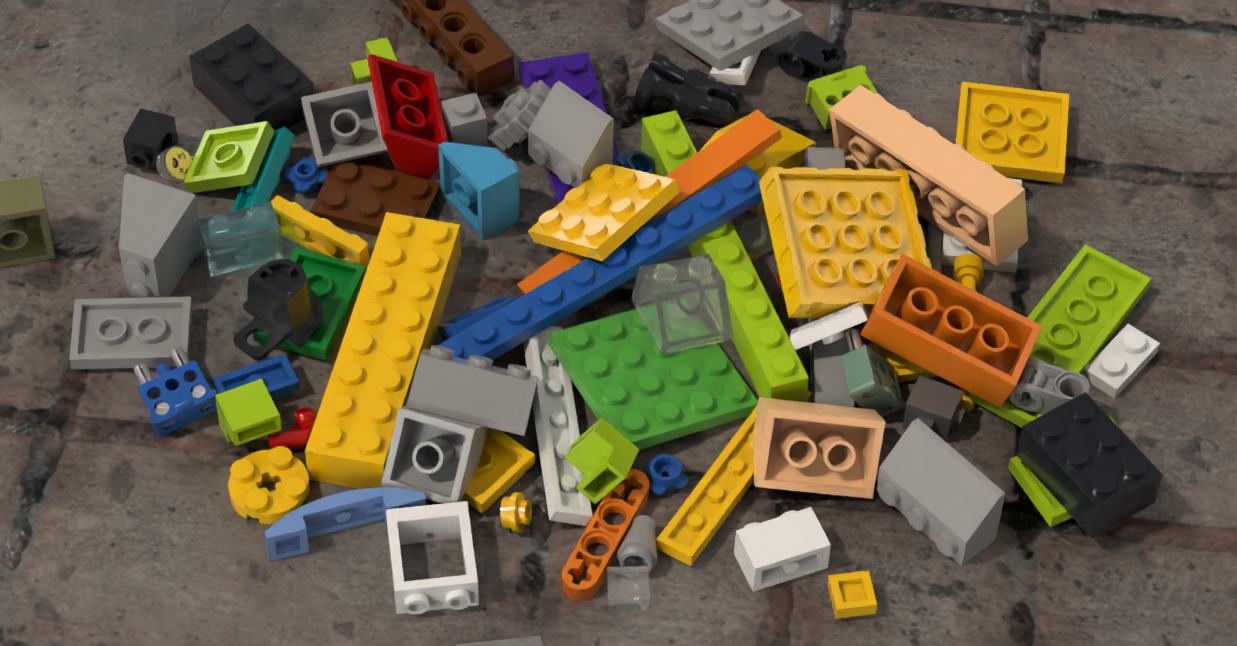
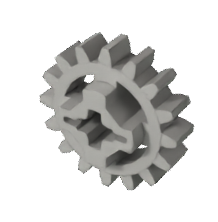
(517, 115)

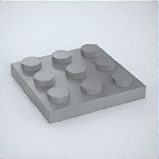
(729, 29)

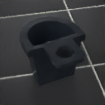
(280, 307)

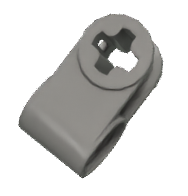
(1048, 388)

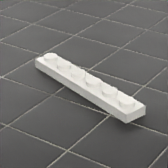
(556, 431)

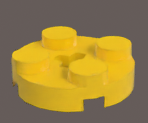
(268, 466)

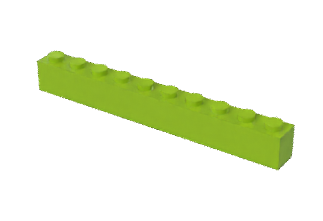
(755, 324)

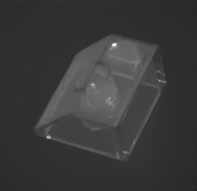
(683, 303)

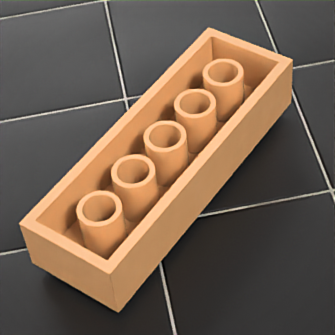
(946, 181)

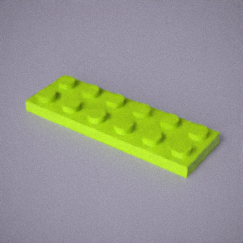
(1078, 318)

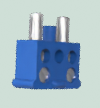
(176, 394)

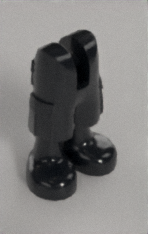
(696, 97)

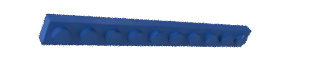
(595, 278)

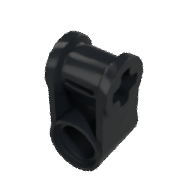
(811, 57)

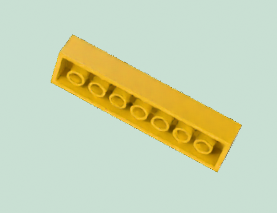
(381, 349)

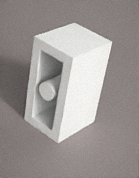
(782, 548)

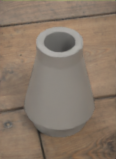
(639, 544)

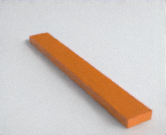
(699, 172)

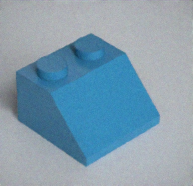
(480, 186)

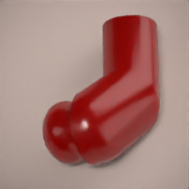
(299, 433)

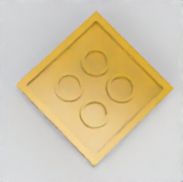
(1014, 130)
(603, 211)

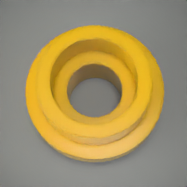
(515, 512)

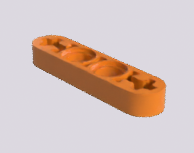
(601, 532)

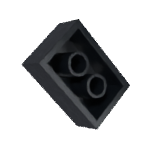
(250, 80)
(1088, 464)

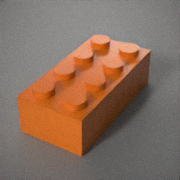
(951, 330)

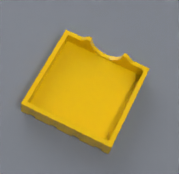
(839, 234)

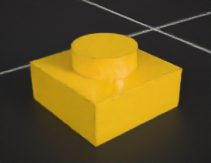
(852, 594)

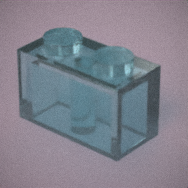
(240, 239)

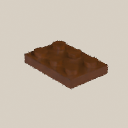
(361, 194)

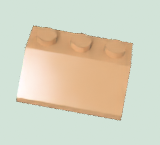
(816, 447)

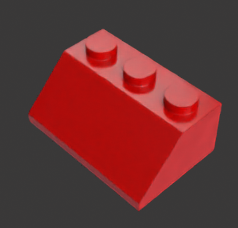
(408, 115)

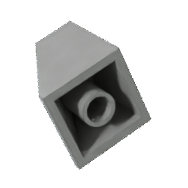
(156, 236)

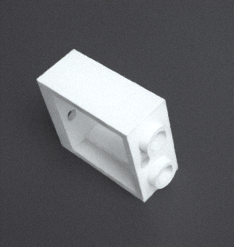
(431, 524)

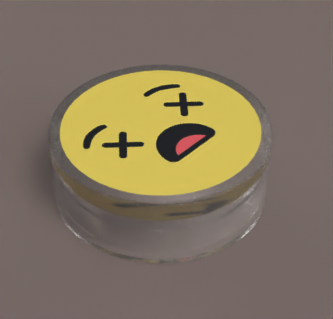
(174, 164)

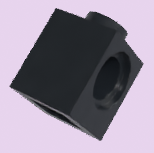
(148, 137)

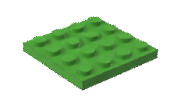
(648, 392)

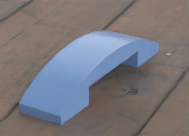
(335, 513)

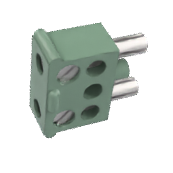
(870, 377)

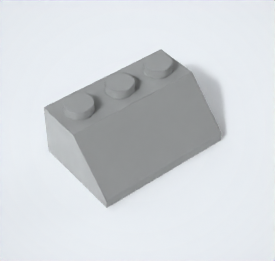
(473, 390)
(941, 493)

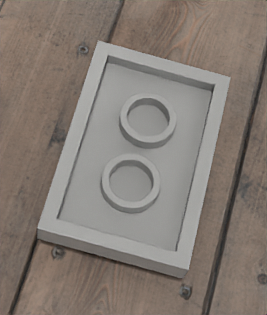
(129, 331)

